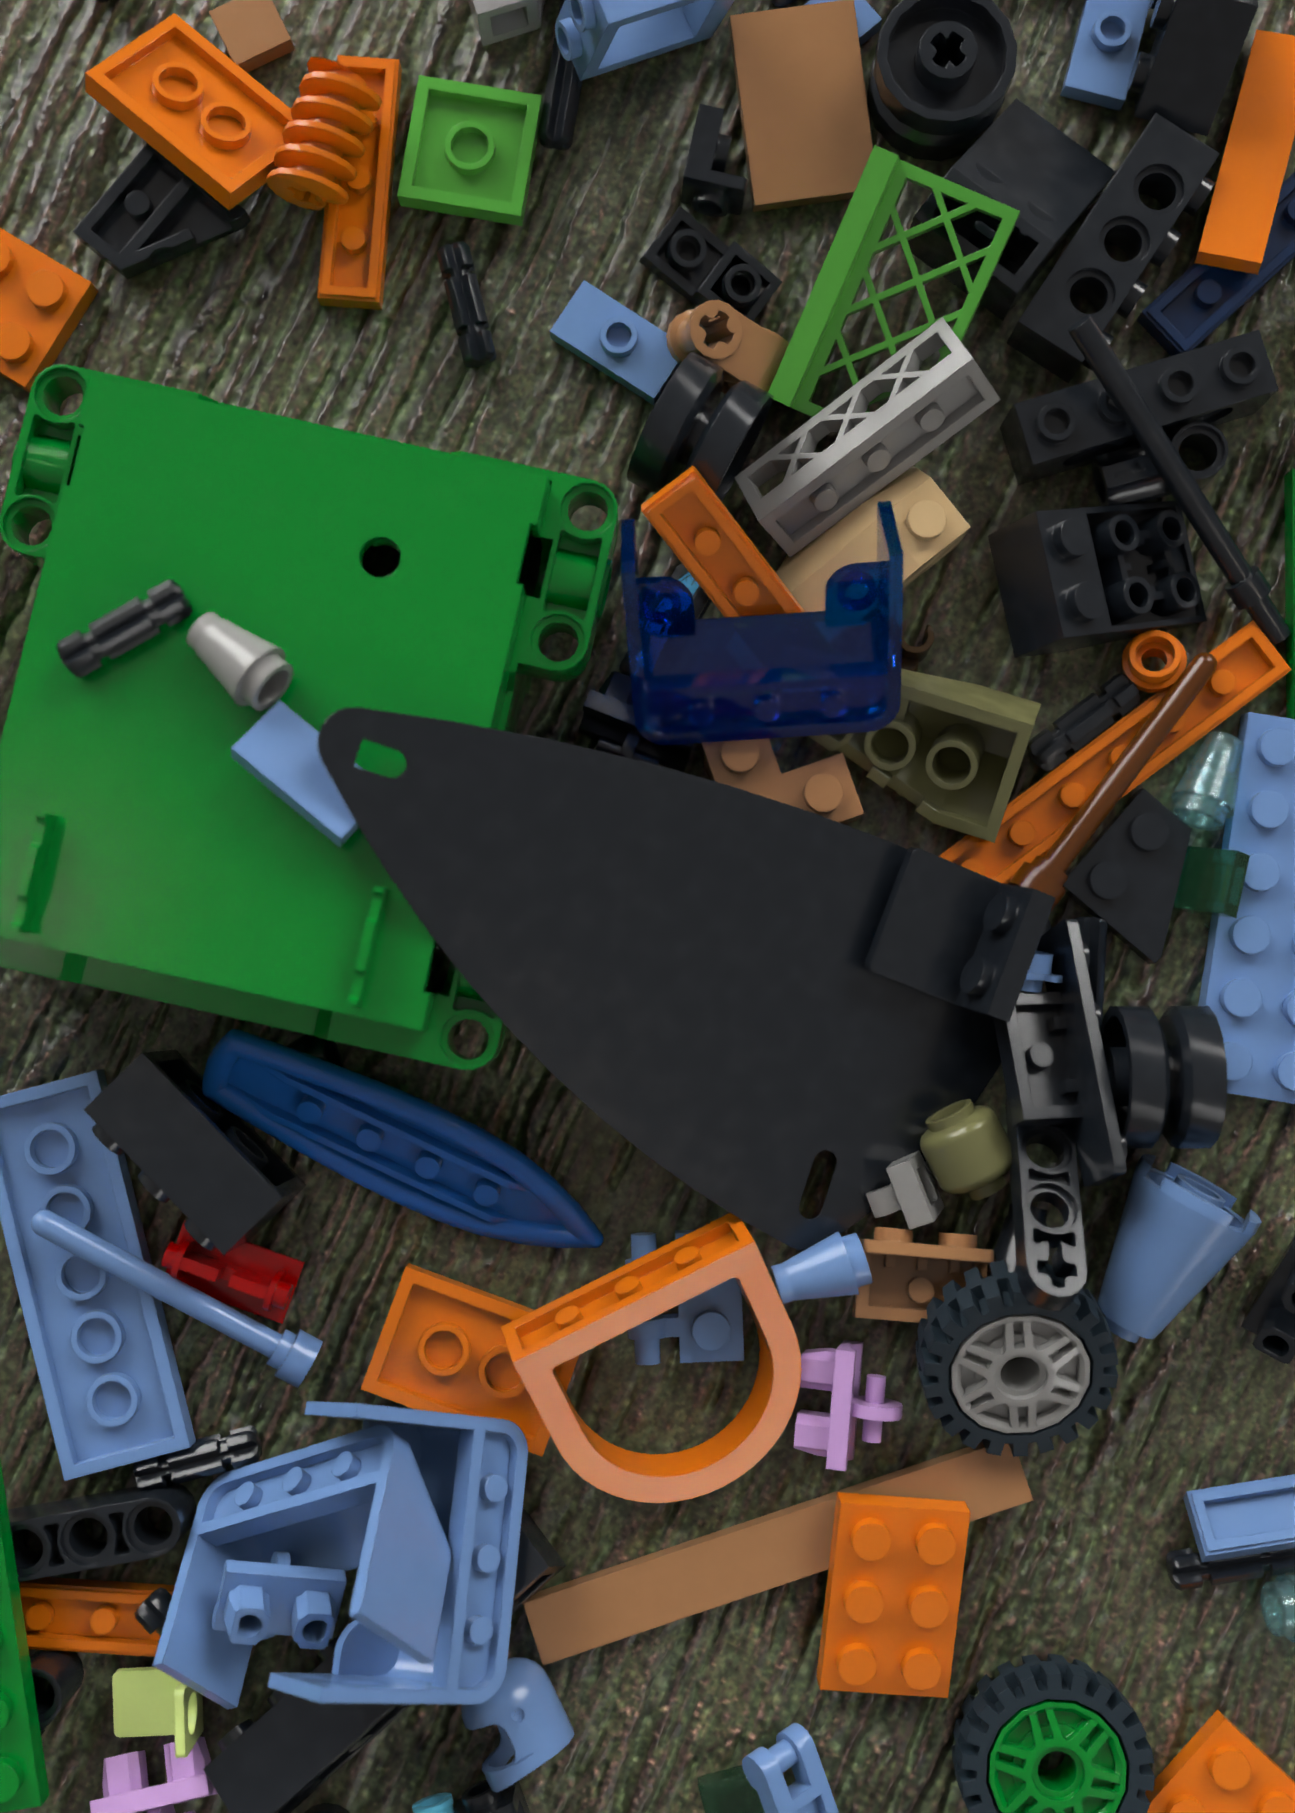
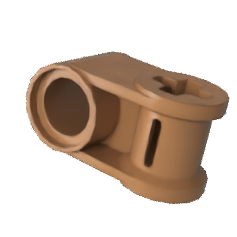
(734, 343)

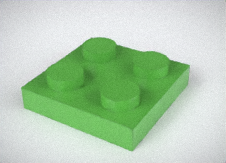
(470, 150)

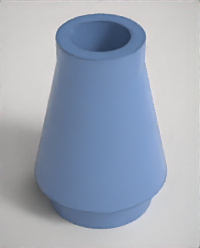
(823, 1270)

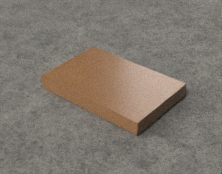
(801, 103)

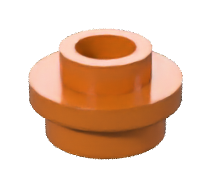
(1154, 644)

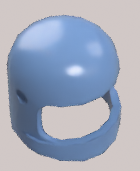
(528, 1720)

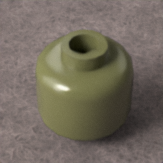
(967, 1149)

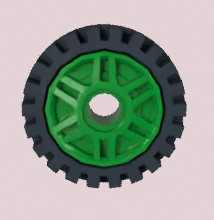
(1045, 1711)

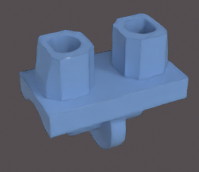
(279, 1601)

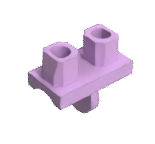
(835, 1432)
(128, 1788)

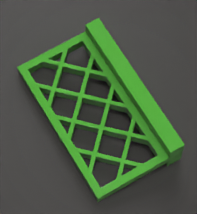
(849, 266)

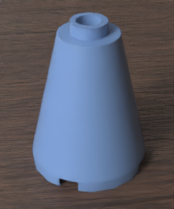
(1168, 1247)

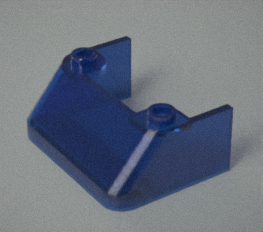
(767, 671)

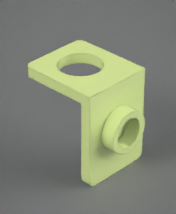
(156, 1705)

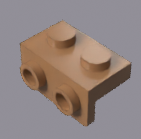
(913, 1273)

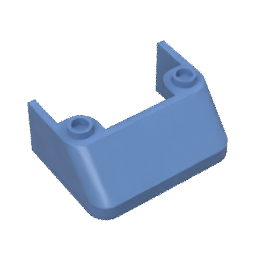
(477, 1489)
(329, 1507)

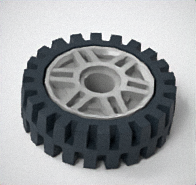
(987, 1394)

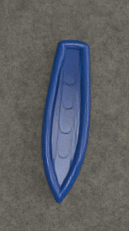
(394, 1144)

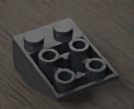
(1031, 169)
(1095, 576)

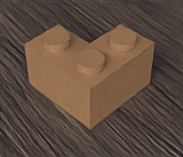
(816, 787)

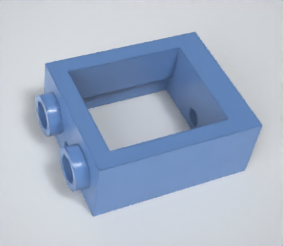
(623, 32)

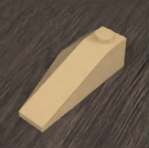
(926, 528)

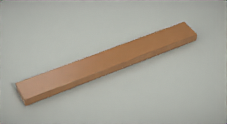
(749, 1556)

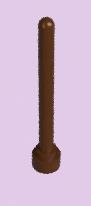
(1048, 873)

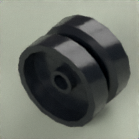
(940, 75)
(690, 431)
(1167, 1074)

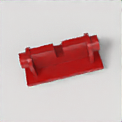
(243, 1278)

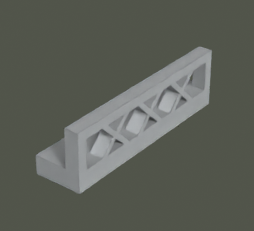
(869, 445)

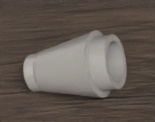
(242, 662)

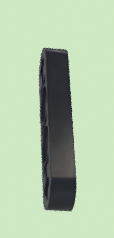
(1033, 1239)

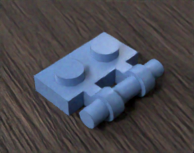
(706, 1324)

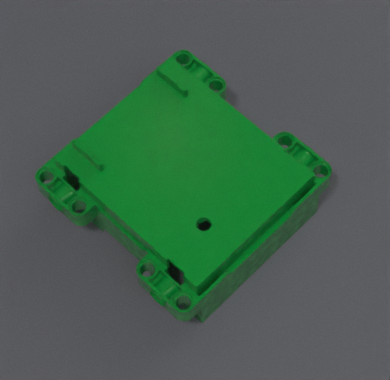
(124, 820)

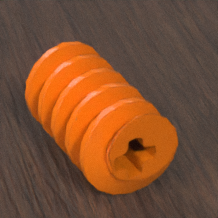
(322, 136)

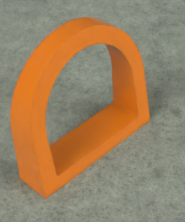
(630, 1298)

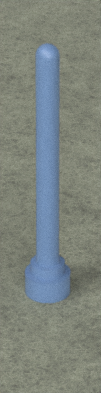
(286, 1352)

